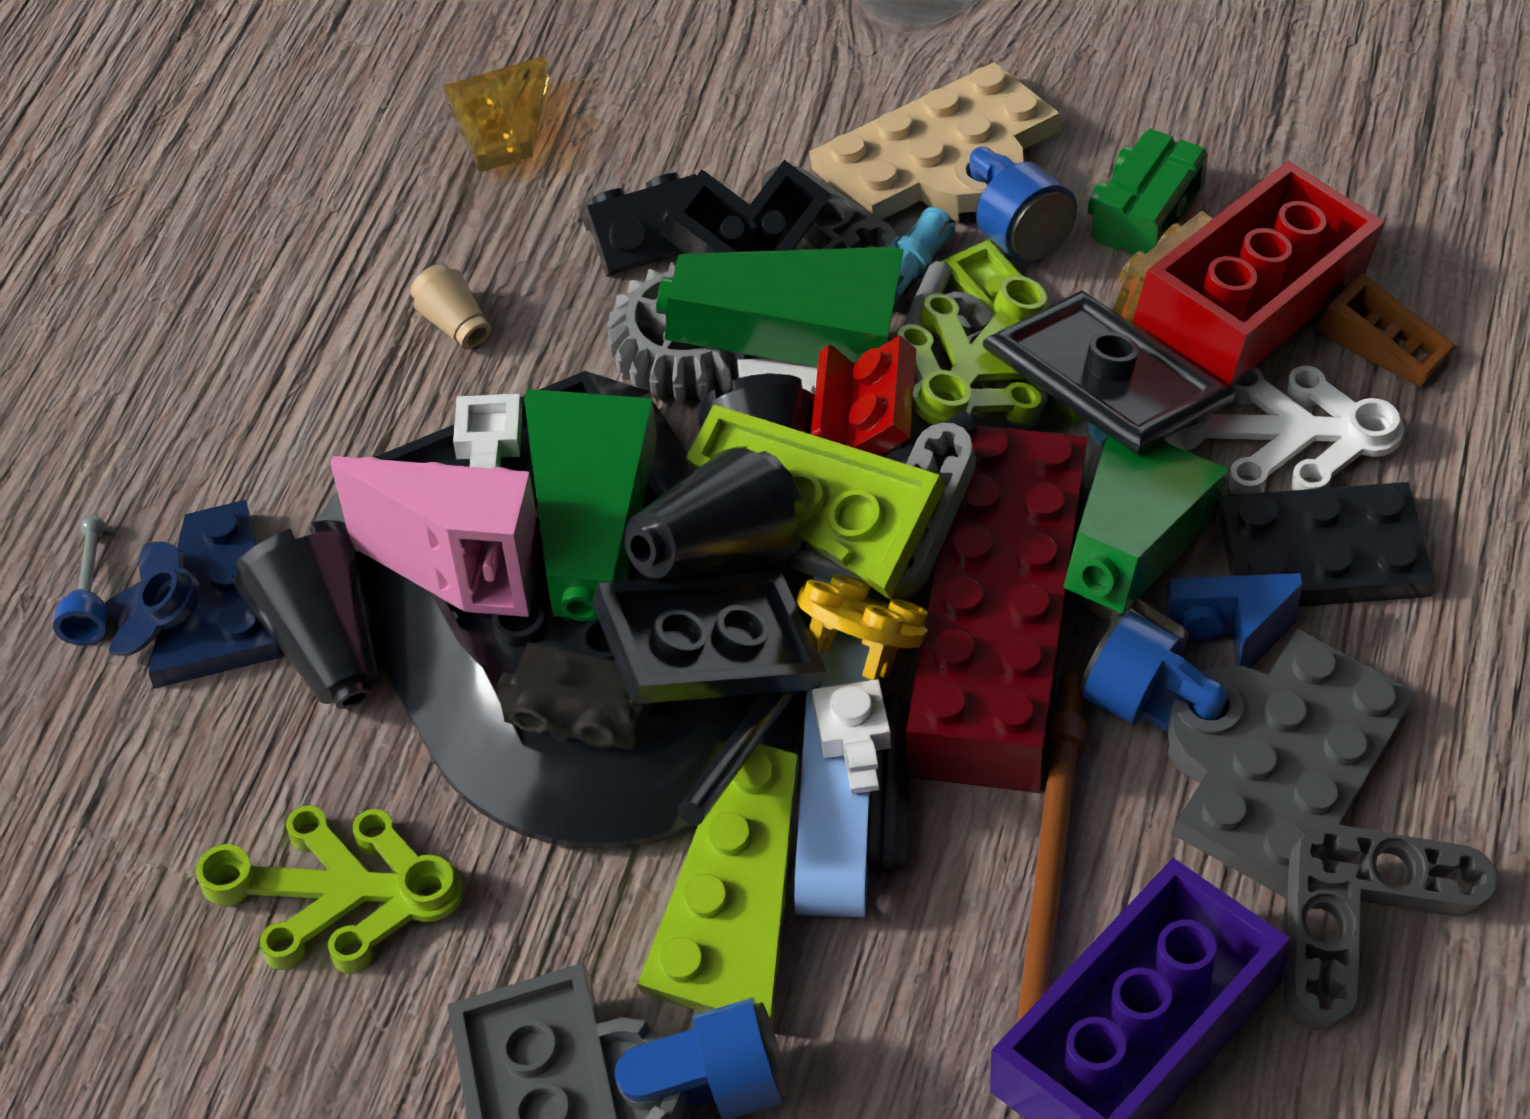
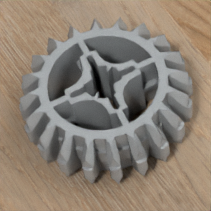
(661, 364)

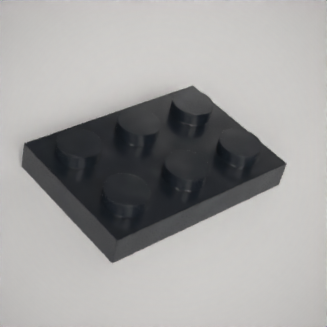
(1341, 540)
(707, 637)

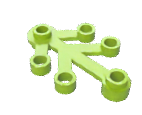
(946, 393)
(337, 888)

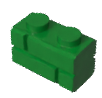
(1148, 192)

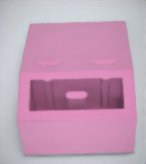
(446, 528)

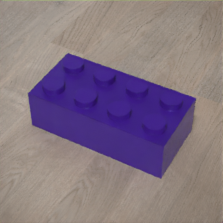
(1141, 1006)

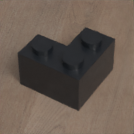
(719, 221)

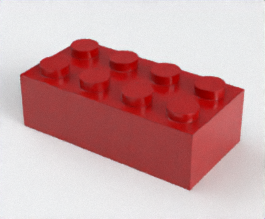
(1257, 272)

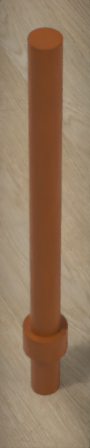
(1065, 740)

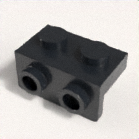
(630, 224)

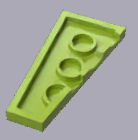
(855, 503)
(730, 896)

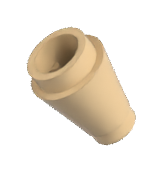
(449, 304)

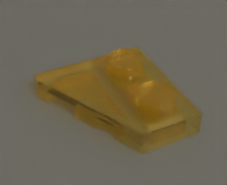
(500, 112)

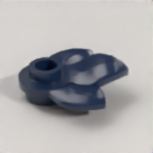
(156, 603)

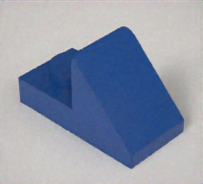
(1247, 607)

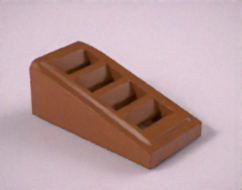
(1365, 304)

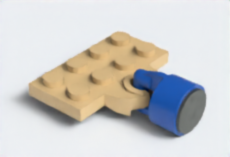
(961, 155)

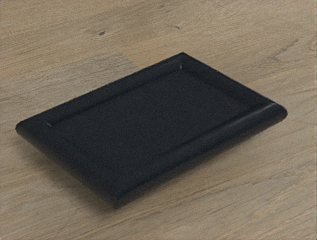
(1109, 371)

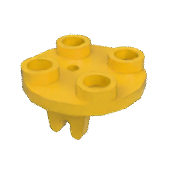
(848, 608)

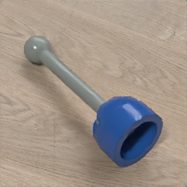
(82, 614)

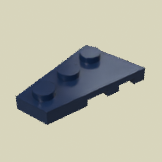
(222, 628)

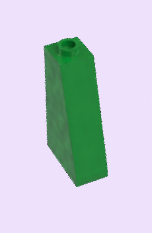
(783, 301)
(589, 481)
(1141, 519)

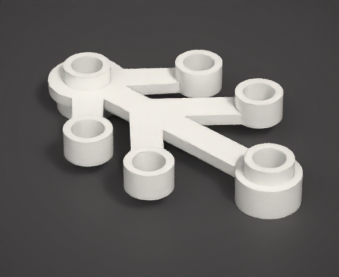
(1358, 429)

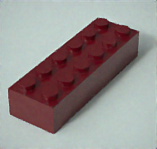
(998, 614)

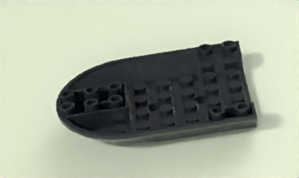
(543, 782)

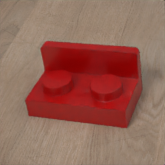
(866, 400)

